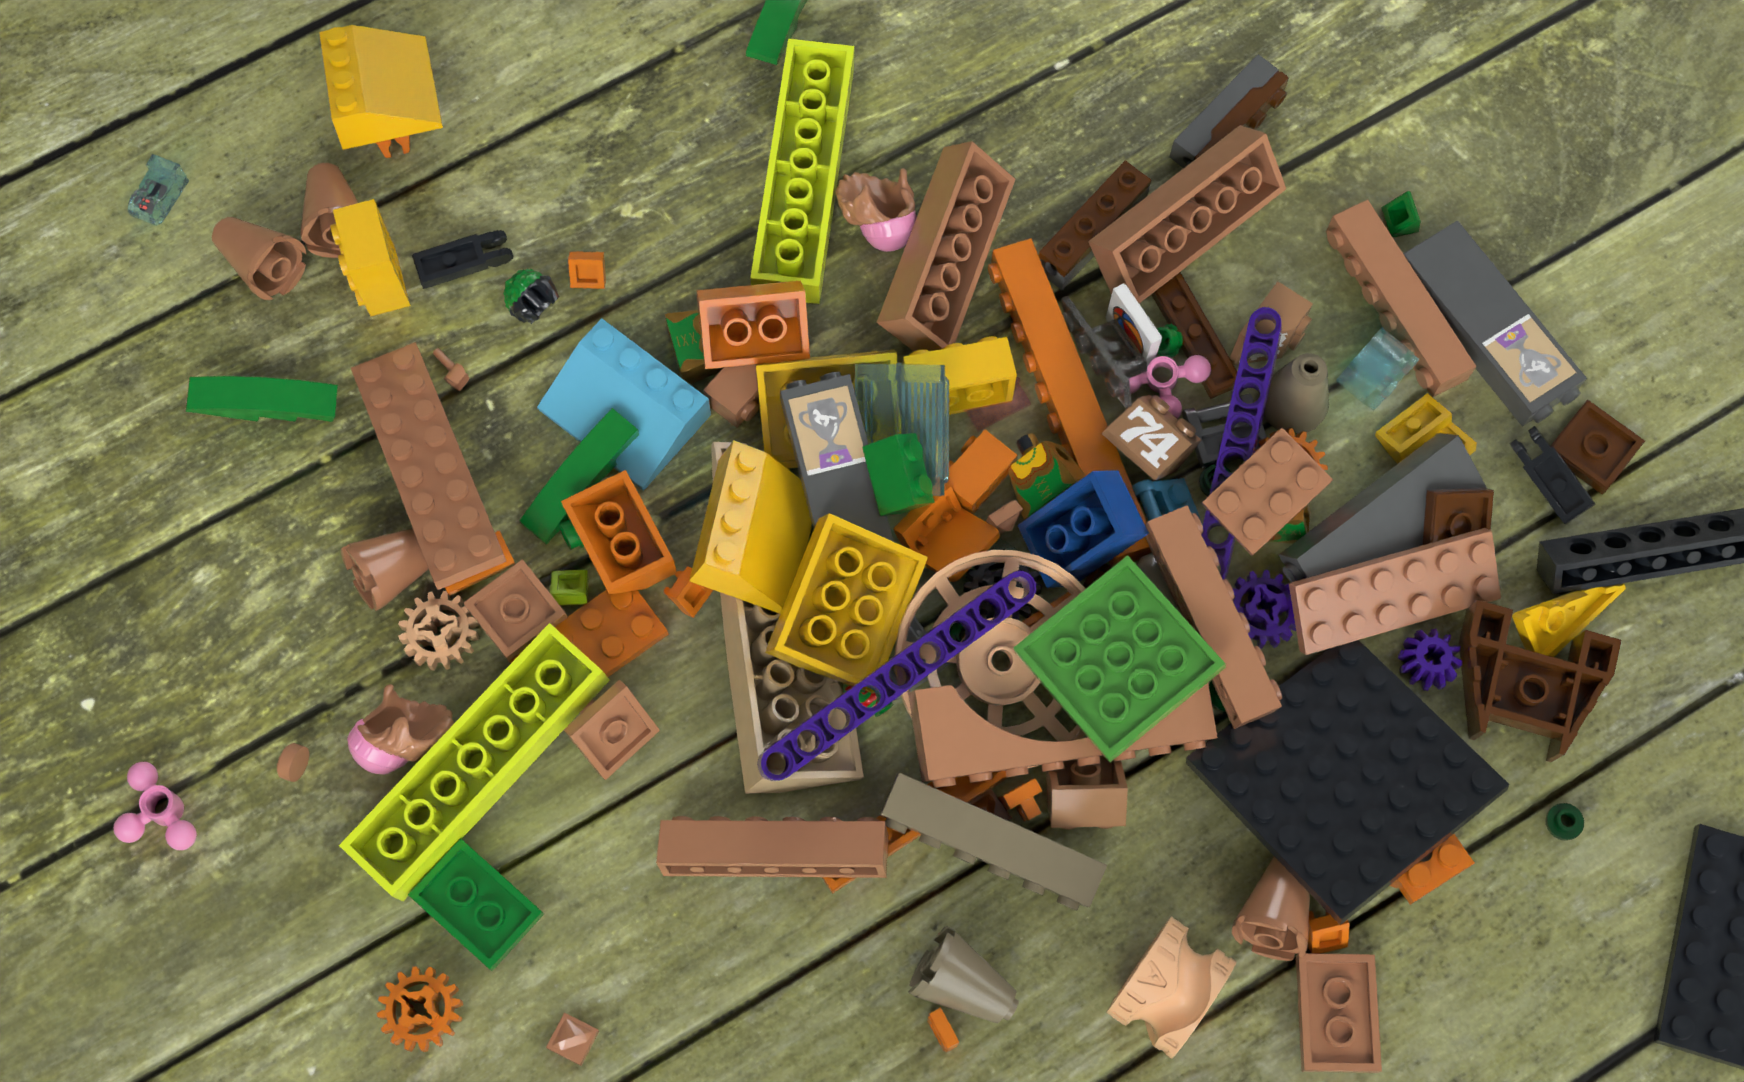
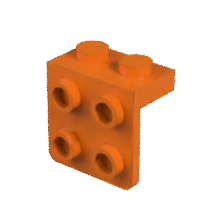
(945, 532)

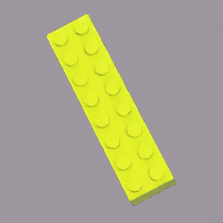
(804, 166)
(474, 762)

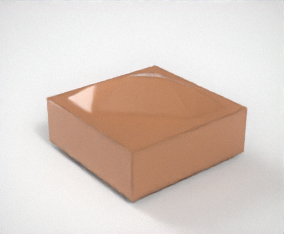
(1005, 517)
(572, 1039)

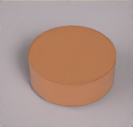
(293, 762)

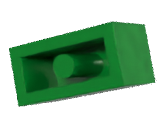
(898, 474)

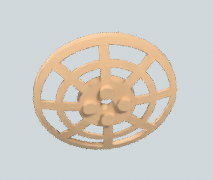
(975, 663)

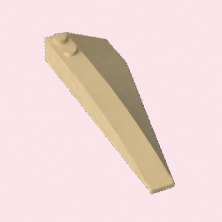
(777, 697)

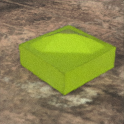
(569, 586)

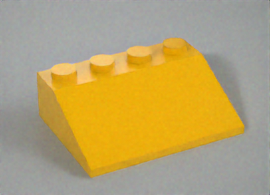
(378, 84)
(774, 377)
(752, 529)
(846, 602)

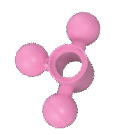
(1194, 369)
(131, 826)

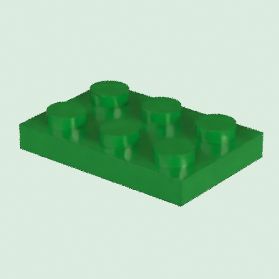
(476, 904)

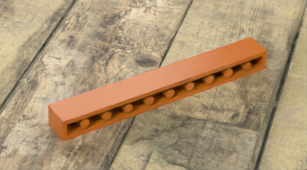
(1057, 367)

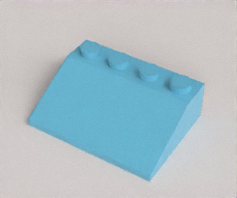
(620, 375)

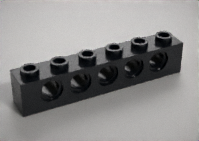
(1642, 552)

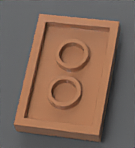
(1267, 491)
(1338, 1013)

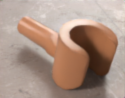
(456, 376)

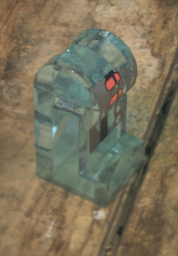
(157, 191)

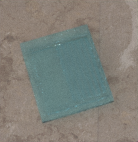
(908, 401)

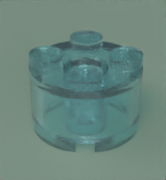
(1377, 369)

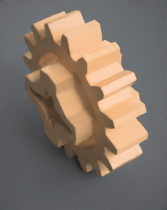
(424, 632)

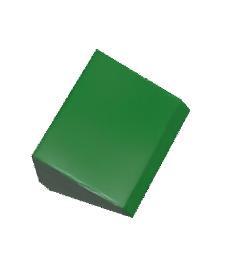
(1401, 215)

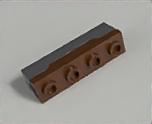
(1240, 103)
(1070, 246)

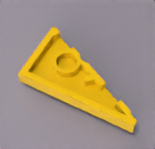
(1554, 623)

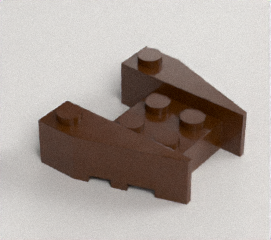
(1530, 687)

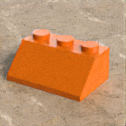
(753, 324)
(620, 535)

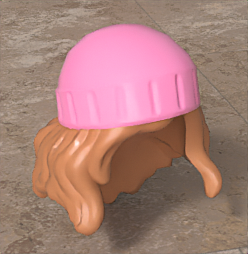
(879, 207)
(397, 732)

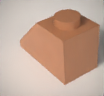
(734, 393)

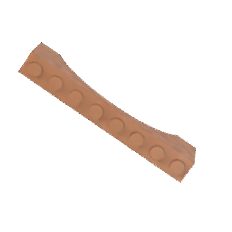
(961, 743)

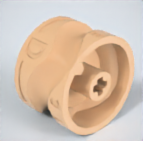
(1171, 988)

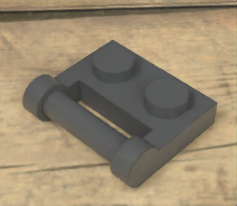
(1209, 447)

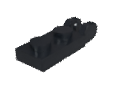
(461, 258)
(1554, 478)

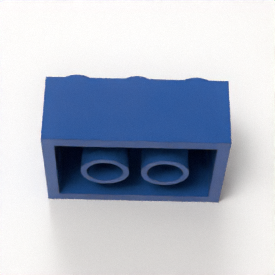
(1085, 525)

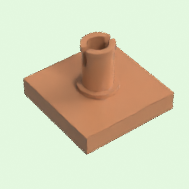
(514, 609)
(611, 729)

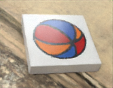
(1134, 322)

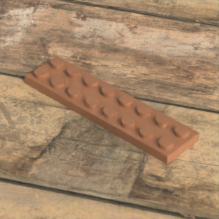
(428, 466)

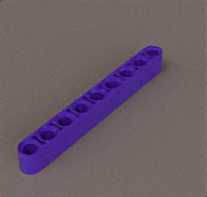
(1242, 412)
(915, 669)

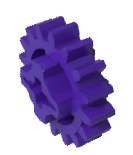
(1269, 595)

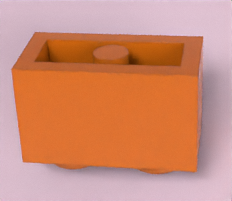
(979, 470)

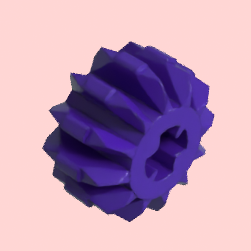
(1434, 647)

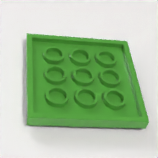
(1119, 658)

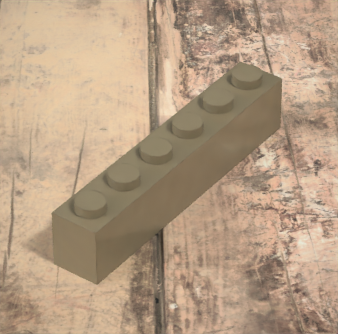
(992, 840)

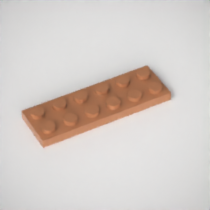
(1394, 591)

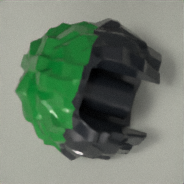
(529, 294)

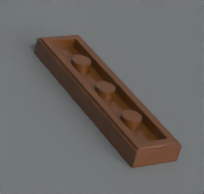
(1199, 338)

